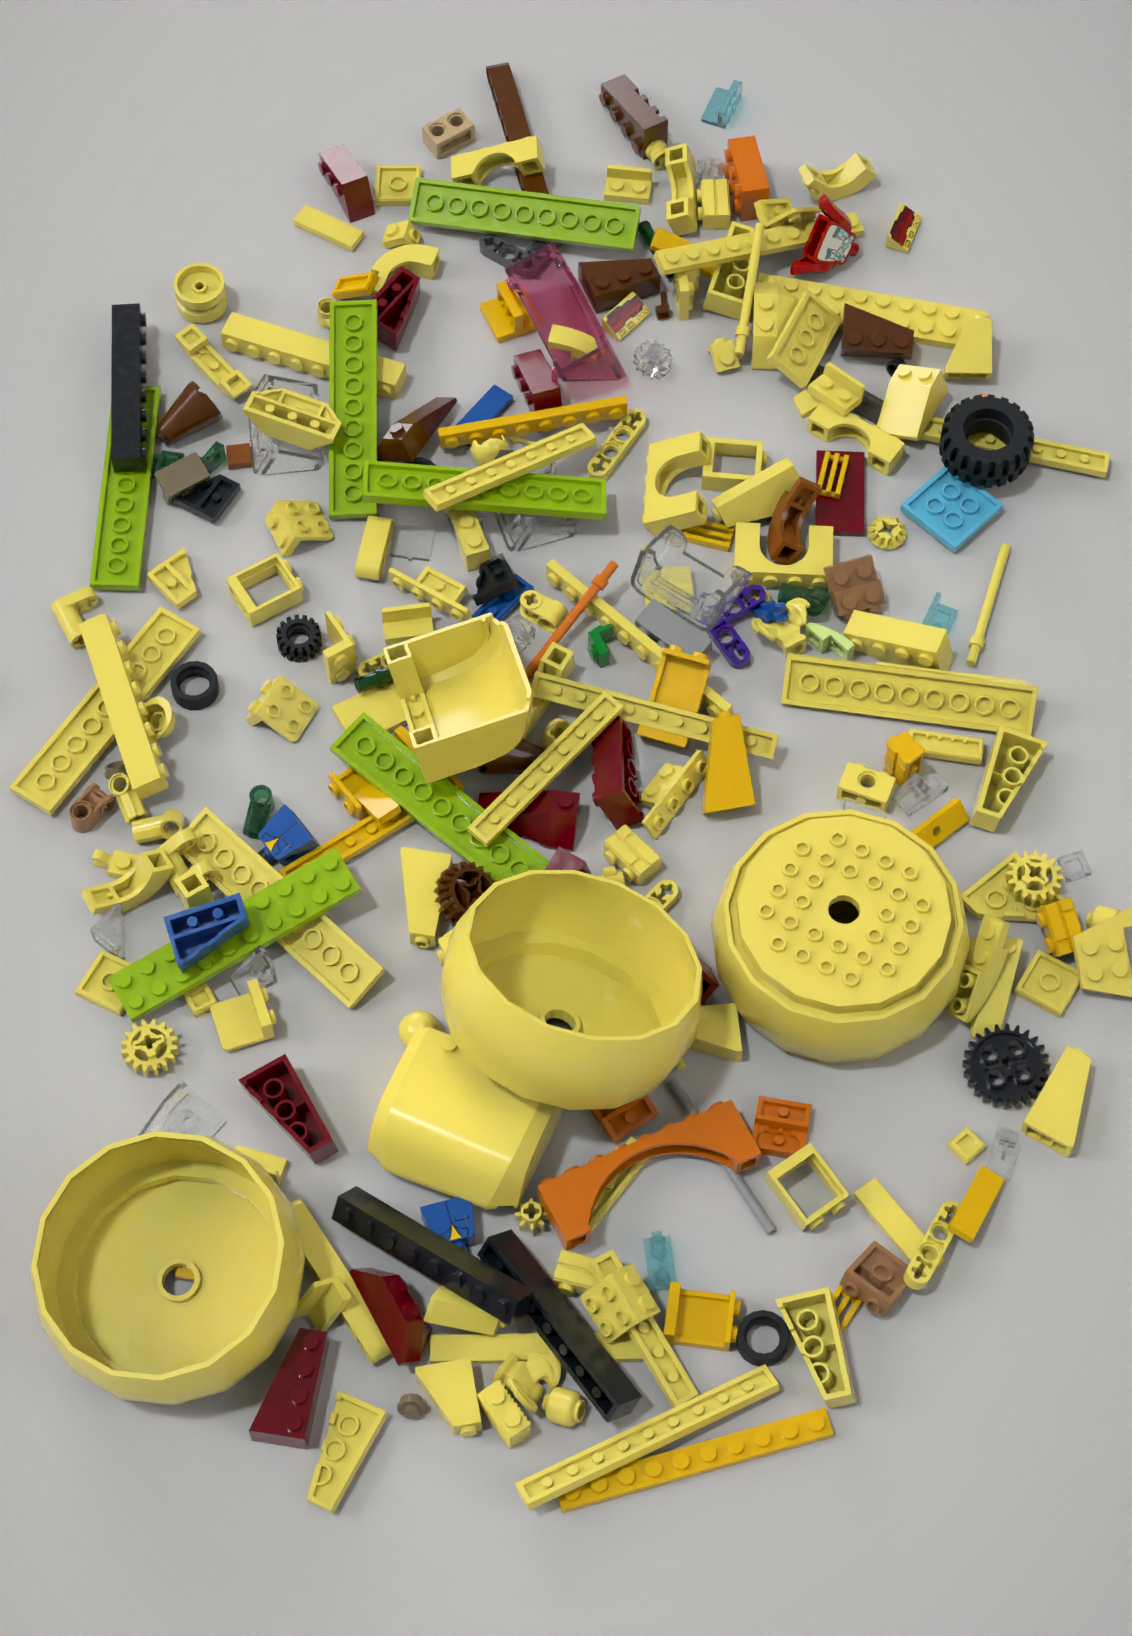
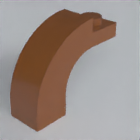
(785, 526)

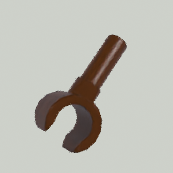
(662, 310)

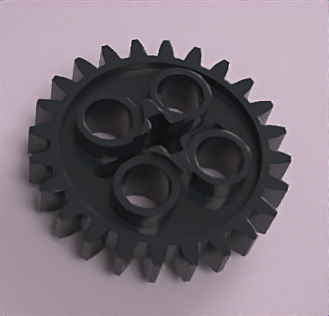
(1012, 1087)

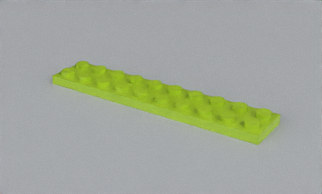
(524, 214)
(354, 402)
(523, 495)
(124, 513)
(435, 805)
(272, 915)

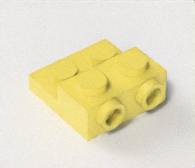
(685, 285)

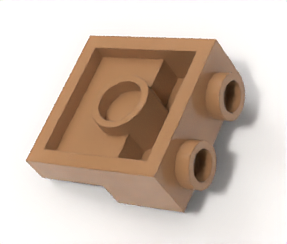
(854, 586)
(876, 1279)

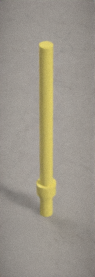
(742, 330)
(977, 640)

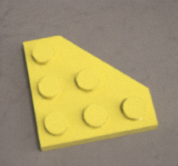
(993, 898)

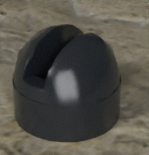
(893, 365)

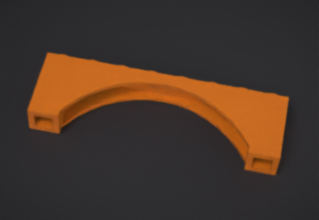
(712, 1134)

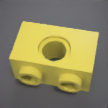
(876, 796)

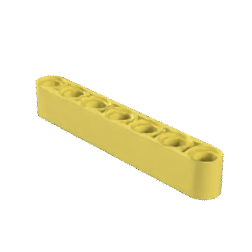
(326, 1264)

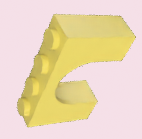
(664, 462)
(805, 573)

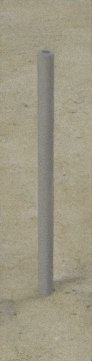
(737, 1179)

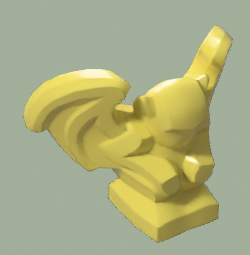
(788, 632)
(523, 1377)

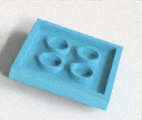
(951, 509)

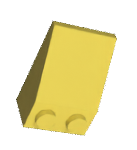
(911, 401)

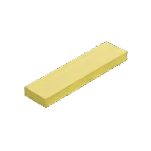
(614, 1190)
(892, 1220)

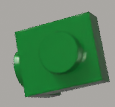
(596, 641)

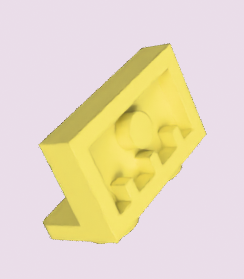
(628, 184)
(837, 389)

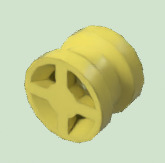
(656, 152)

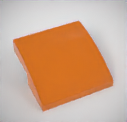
(626, 1118)
(781, 1126)

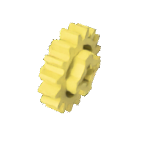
(1033, 877)
(136, 1046)

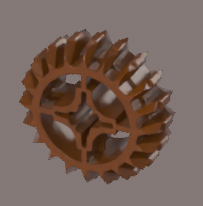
(458, 896)

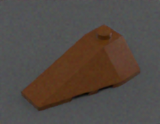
(413, 431)

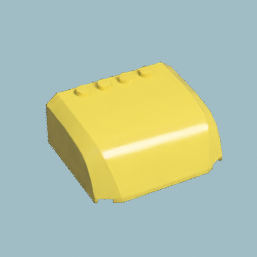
(461, 694)
(458, 1127)

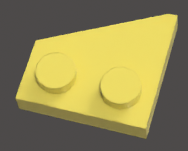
(174, 579)

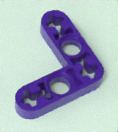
(725, 627)

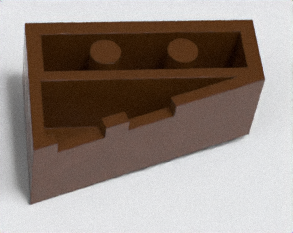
(612, 281)
(874, 336)

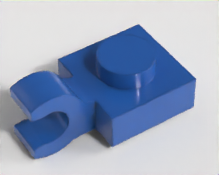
(771, 611)

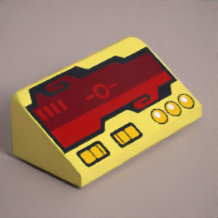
(903, 229)
(625, 316)

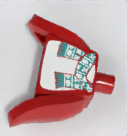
(828, 241)

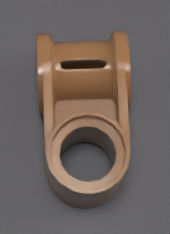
(93, 805)

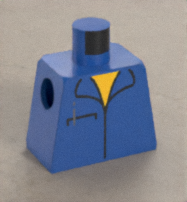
(285, 838)
(451, 1220)

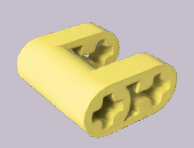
(67, 613)
(177, 846)

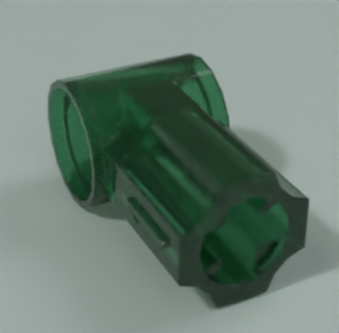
(789, 592)
(258, 813)

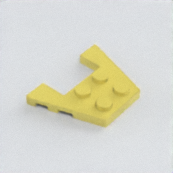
(1103, 956)

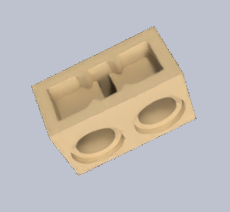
(448, 133)

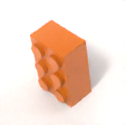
(745, 175)

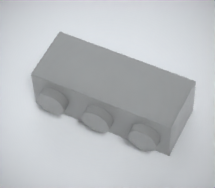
(669, 629)

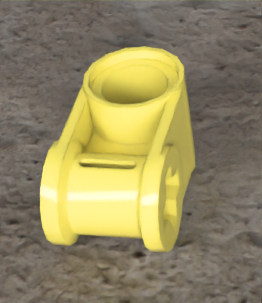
(543, 611)

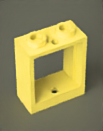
(733, 447)
(240, 581)
(809, 1154)

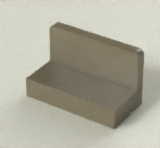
(182, 477)

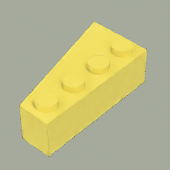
(1006, 770)

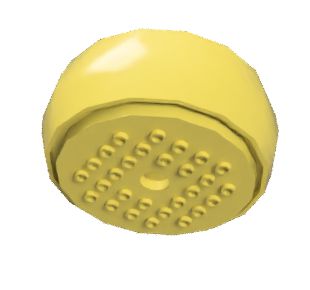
(580, 955)
(830, 984)
(133, 1220)

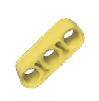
(374, 548)

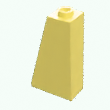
(756, 496)
(420, 873)
(1058, 1107)

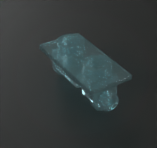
(659, 1261)

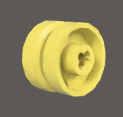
(200, 293)

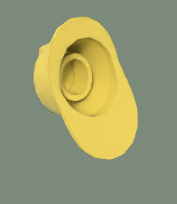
(160, 717)

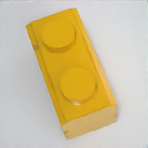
(903, 757)
(1059, 924)

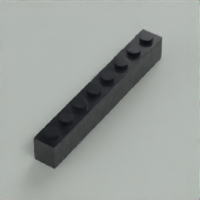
(127, 388)
(432, 1255)
(564, 1329)

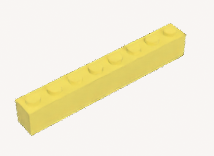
(298, 351)
(124, 706)

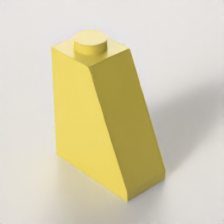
(973, 351)
(719, 1032)
(454, 1311)
(453, 1394)

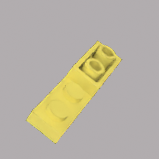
(983, 969)

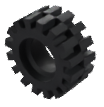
(294, 627)

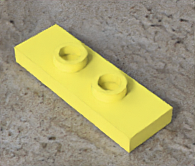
(949, 746)

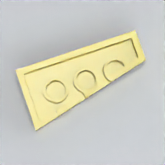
(348, 1439)

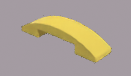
(211, 364)

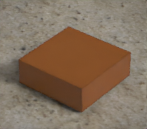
(239, 456)

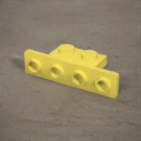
(437, 589)
(670, 790)

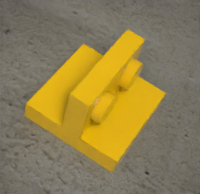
(506, 314)

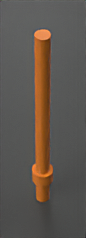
(598, 583)

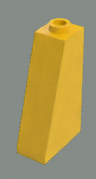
(727, 768)

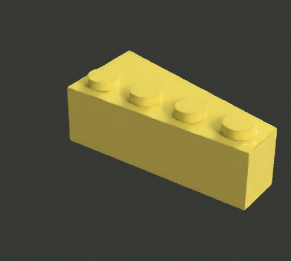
(729, 282)
(899, 641)
(818, 1335)

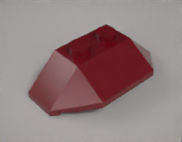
(394, 1313)

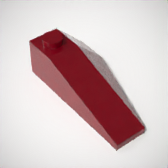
(547, 819)

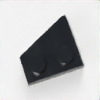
(210, 498)
(494, 580)

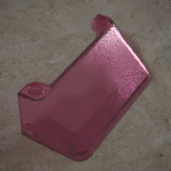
(556, 298)

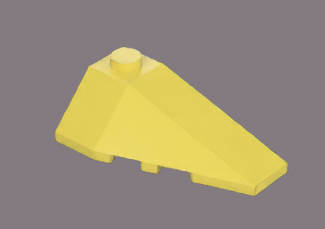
(995, 1006)

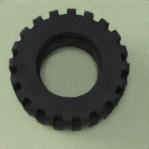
(986, 416)

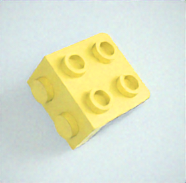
(780, 212)
(296, 522)
(341, 657)
(282, 708)
(244, 1018)
(619, 1303)

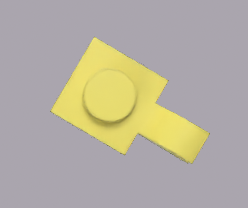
(117, 865)

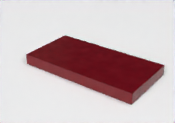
(847, 512)

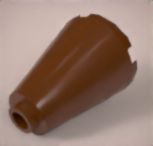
(187, 415)
(513, 762)

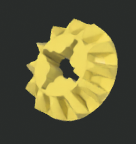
(883, 539)

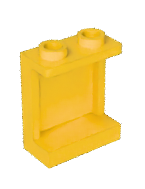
(700, 1318)

